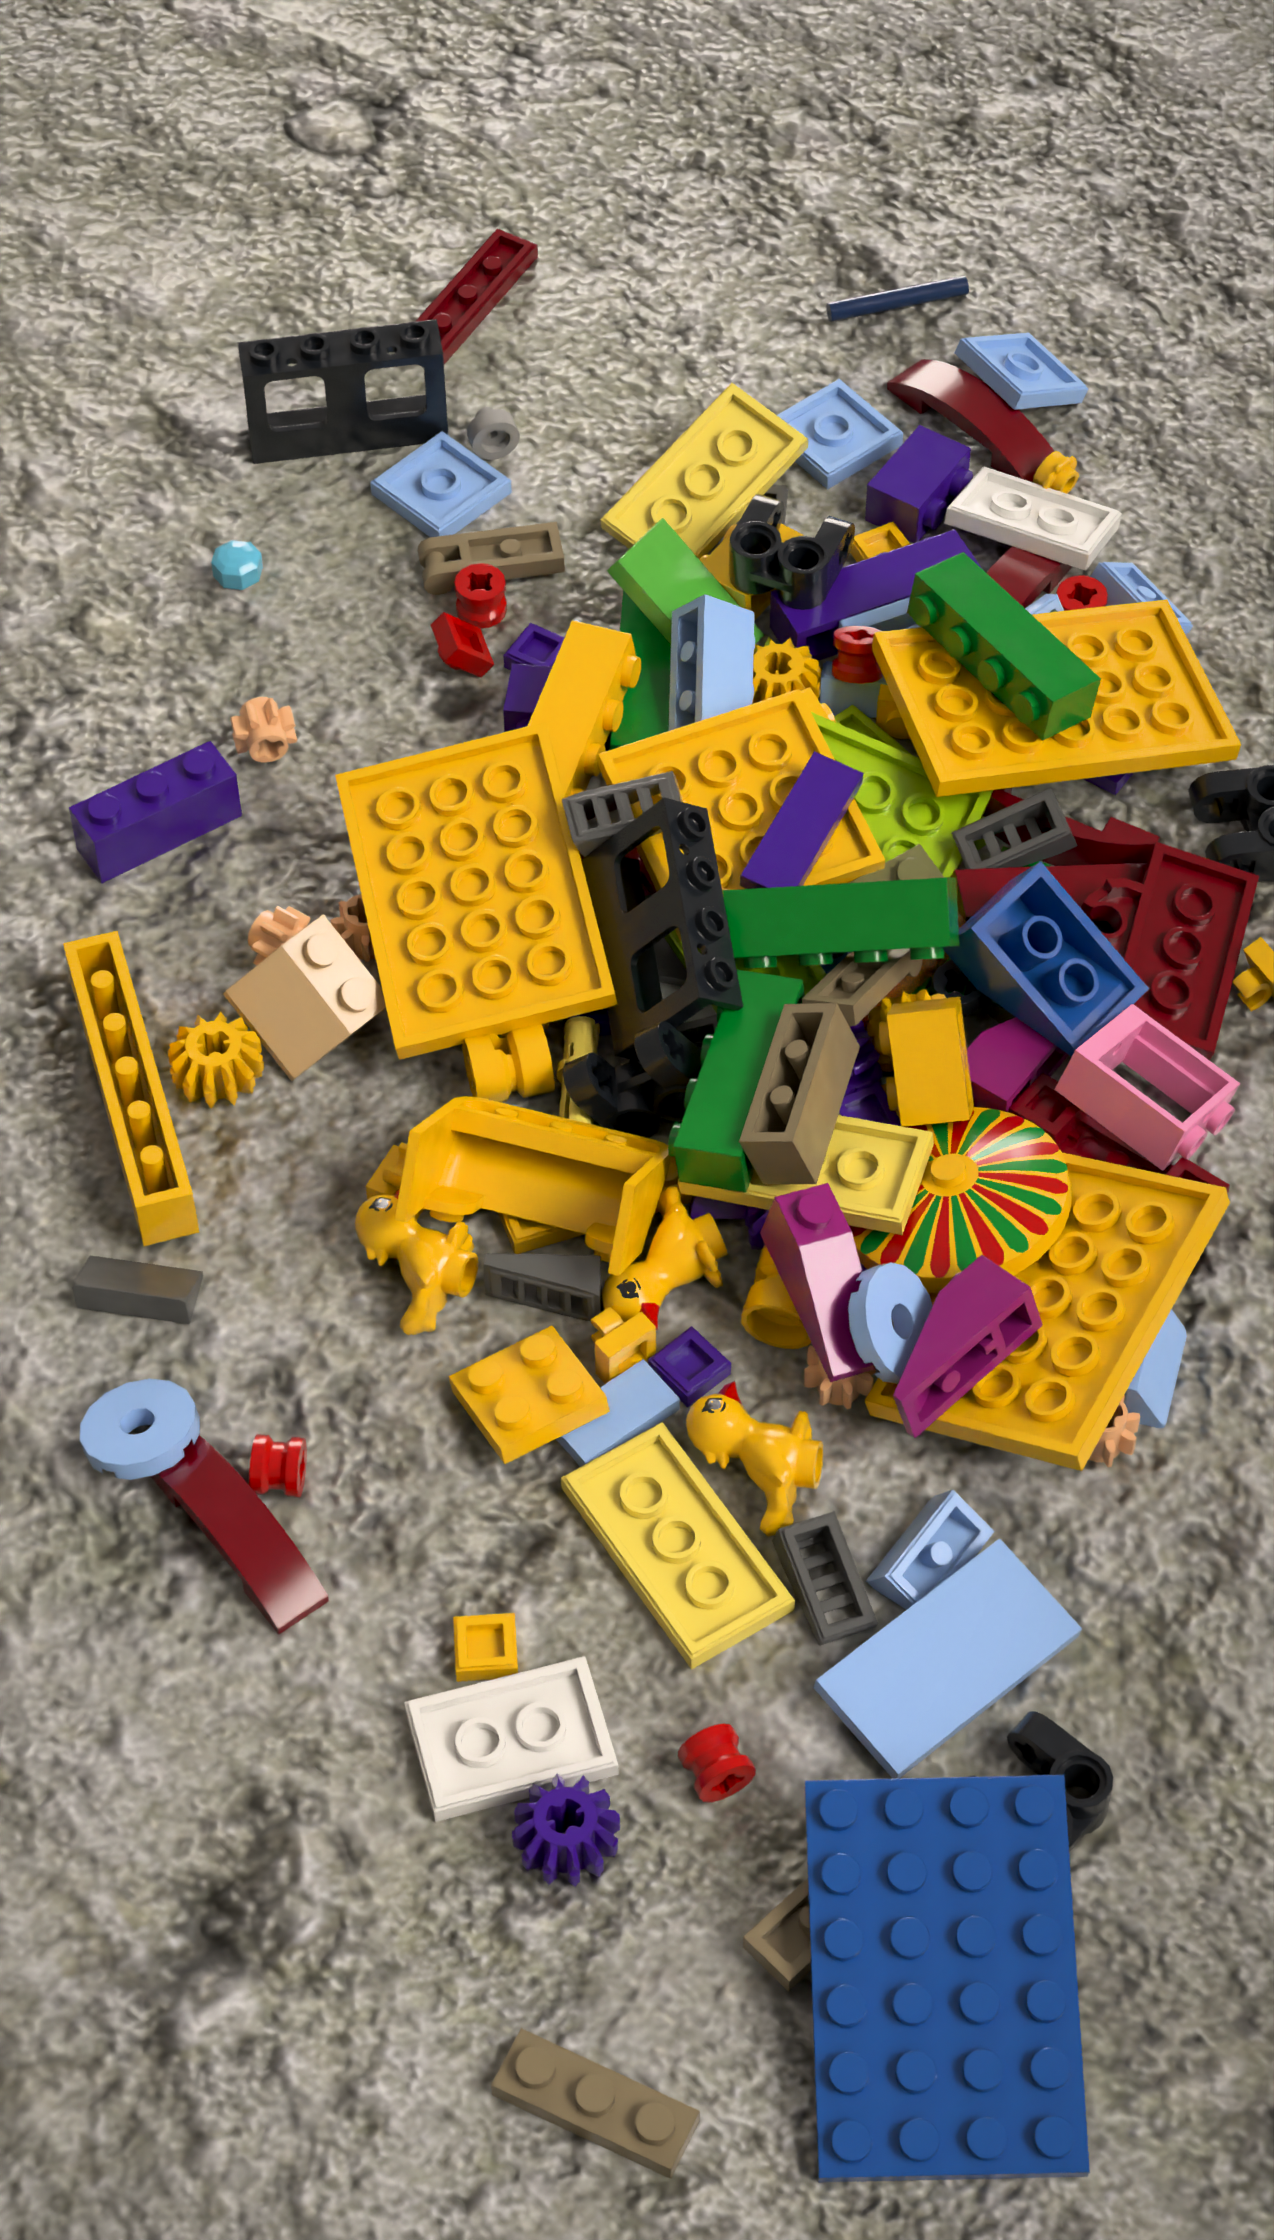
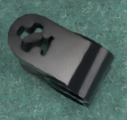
(798, 568)
(1242, 797)
(636, 1094)
(1053, 1751)

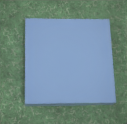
(1021, 370)
(841, 433)
(441, 486)

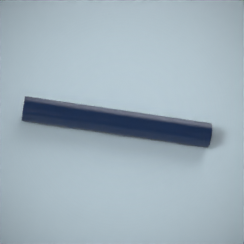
(897, 298)

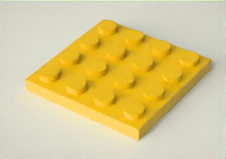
(742, 773)

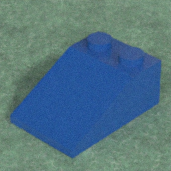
(1045, 961)

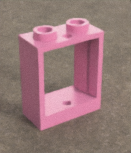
(1164, 1063)

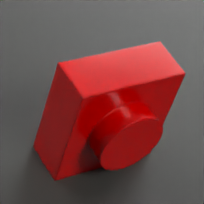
(461, 645)

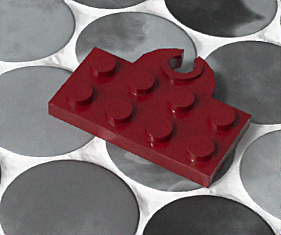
(1180, 937)

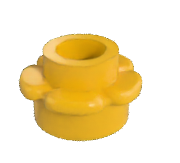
(1057, 472)

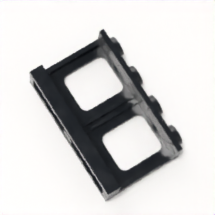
(347, 420)
(633, 925)

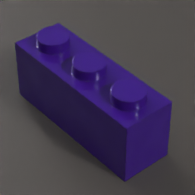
(155, 811)

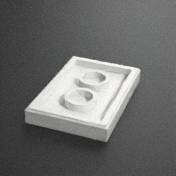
(1033, 518)
(506, 1733)

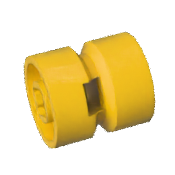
(509, 1064)
(770, 1311)

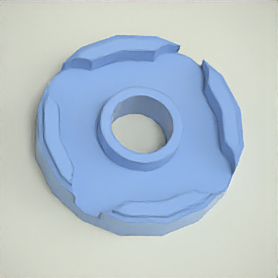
(885, 1294)
(135, 1404)

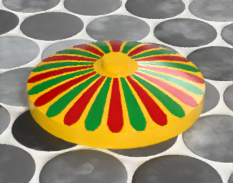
(986, 1191)

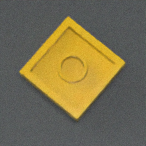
(528, 1394)

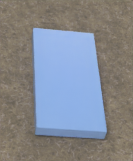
(947, 1659)

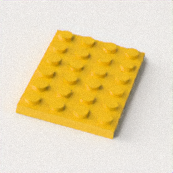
(1146, 716)
(474, 891)
(1100, 1308)

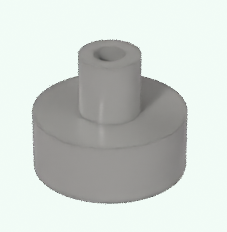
(493, 433)

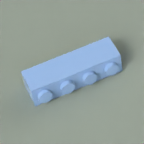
(710, 660)

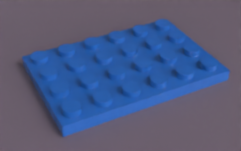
(944, 1980)

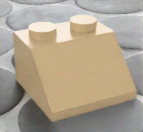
(307, 997)

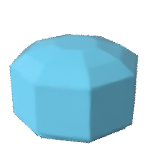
(237, 564)

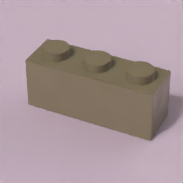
(799, 1094)

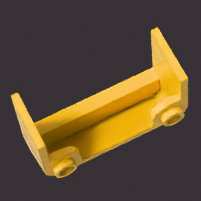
(537, 1170)

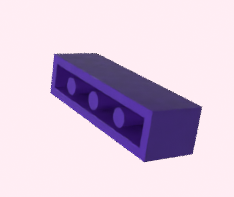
(861, 589)

